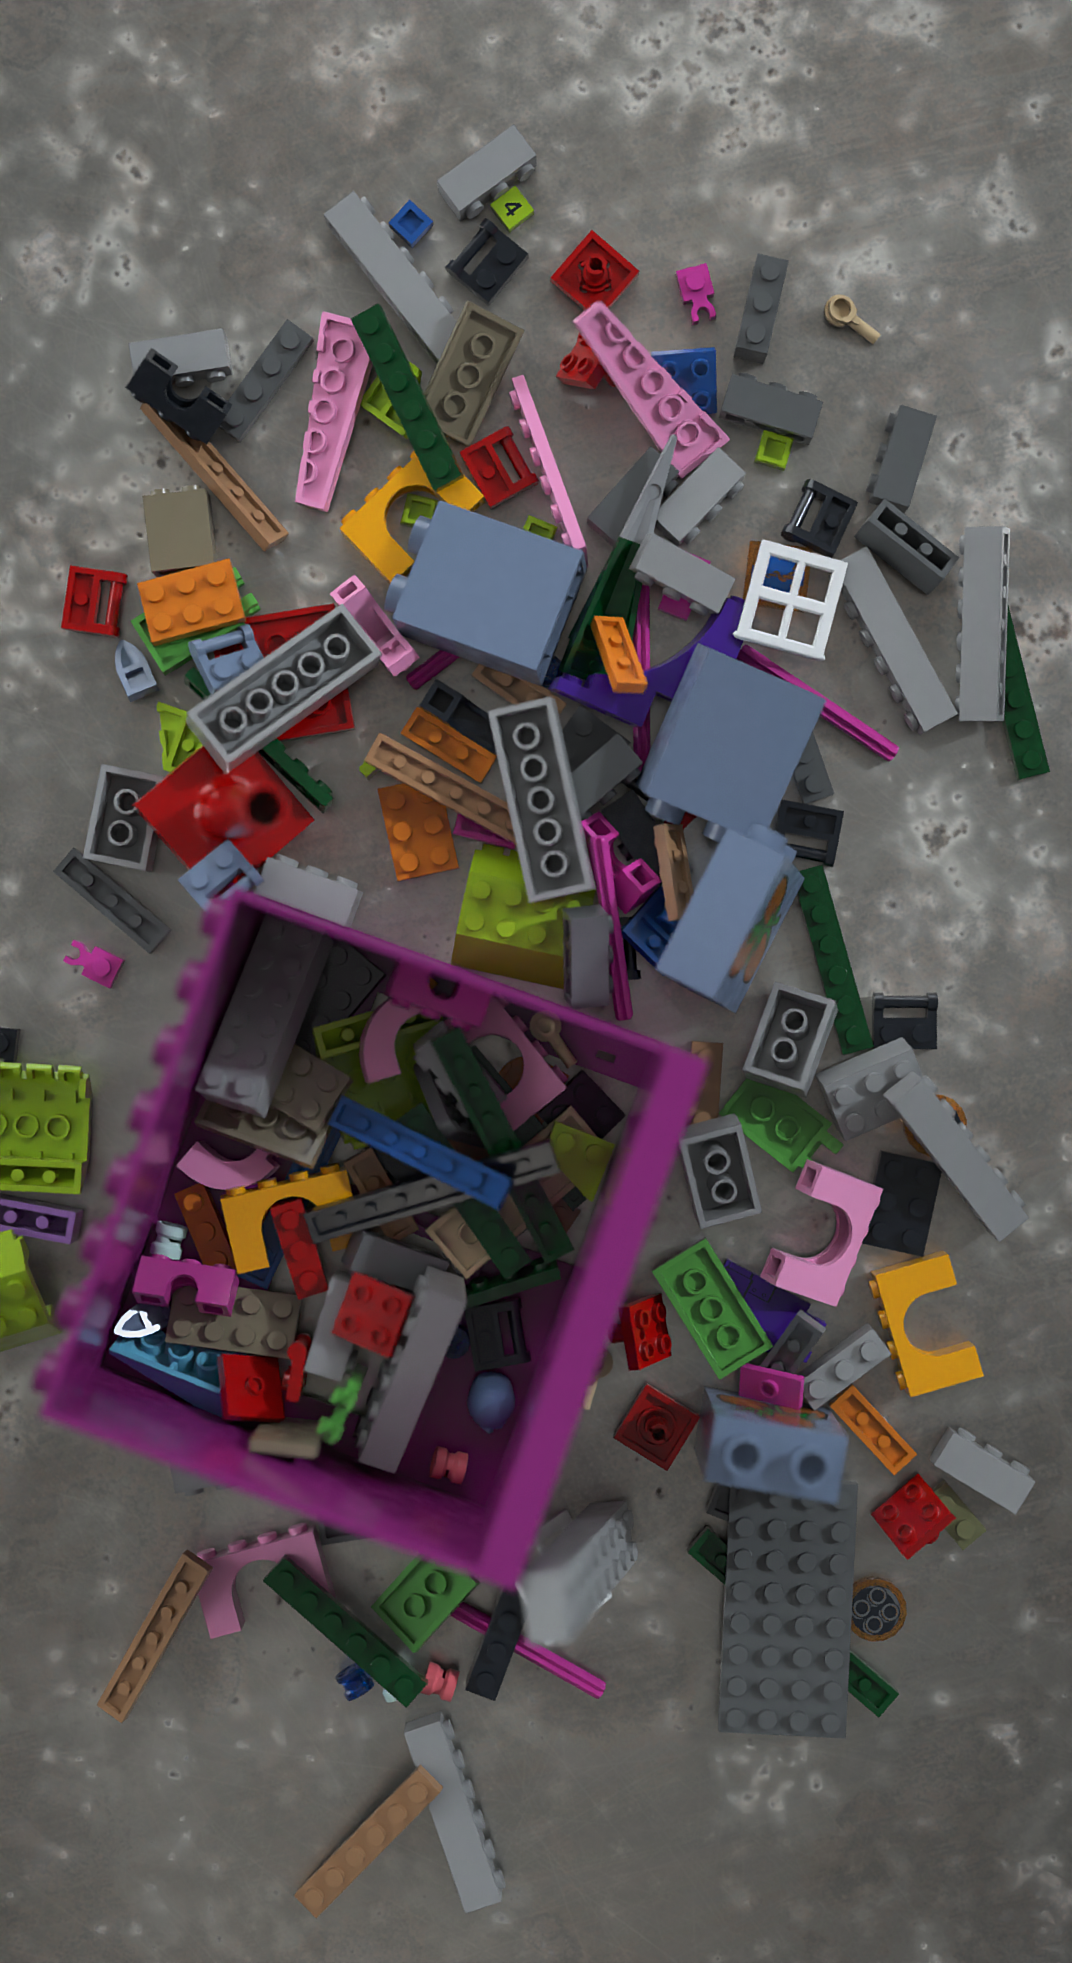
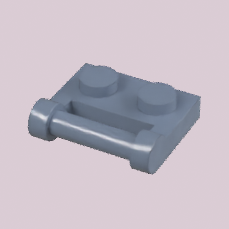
(226, 668)
(216, 872)

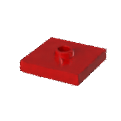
(250, 1388)

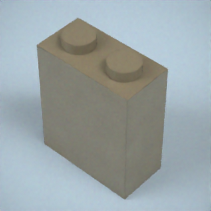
(179, 529)

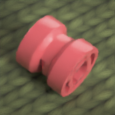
(448, 1465)
(440, 1681)

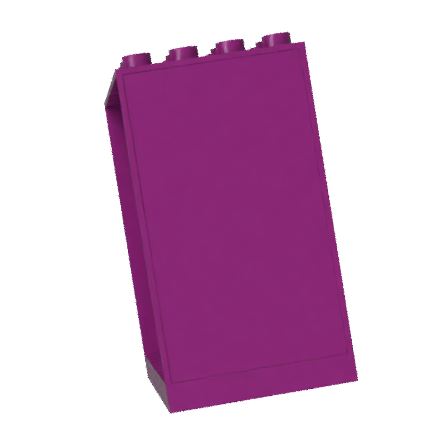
(510, 1473)

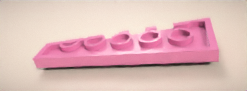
(650, 390)
(336, 399)
(543, 457)

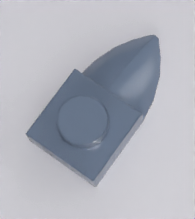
(134, 671)
(142, 1320)

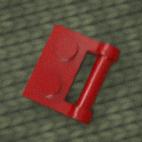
(489, 471)
(83, 601)
(295, 1377)

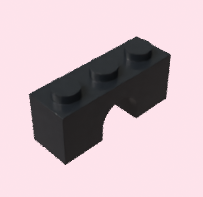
(154, 386)

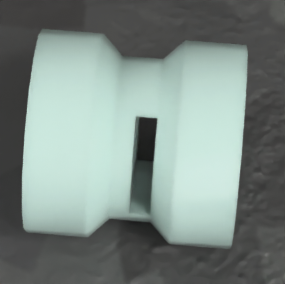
(169, 1239)

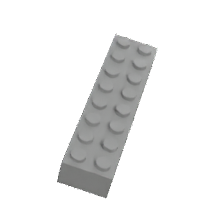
(578, 1572)

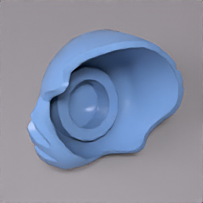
(491, 1400)

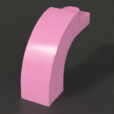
(395, 650)
(378, 1039)
(215, 1171)

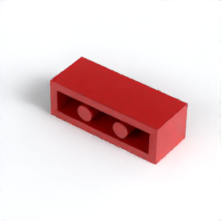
(298, 1247)

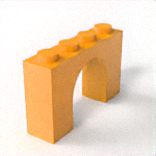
(368, 526)
(246, 1208)
(896, 1289)

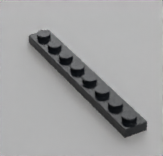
(422, 1193)

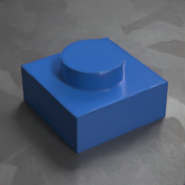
(410, 223)

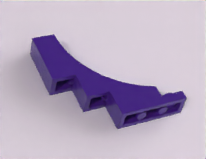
(662, 678)

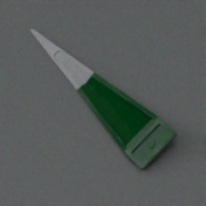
(616, 589)

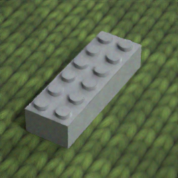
(283, 688)
(542, 799)
(265, 1015)
(411, 1370)

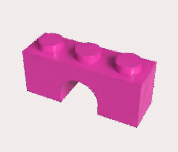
(632, 882)
(410, 986)
(160, 1277)

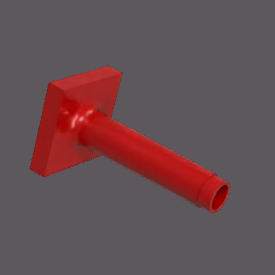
(203, 807)

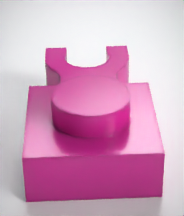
(696, 288)
(98, 966)

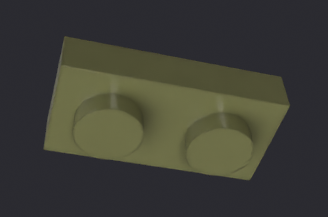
(966, 1526)

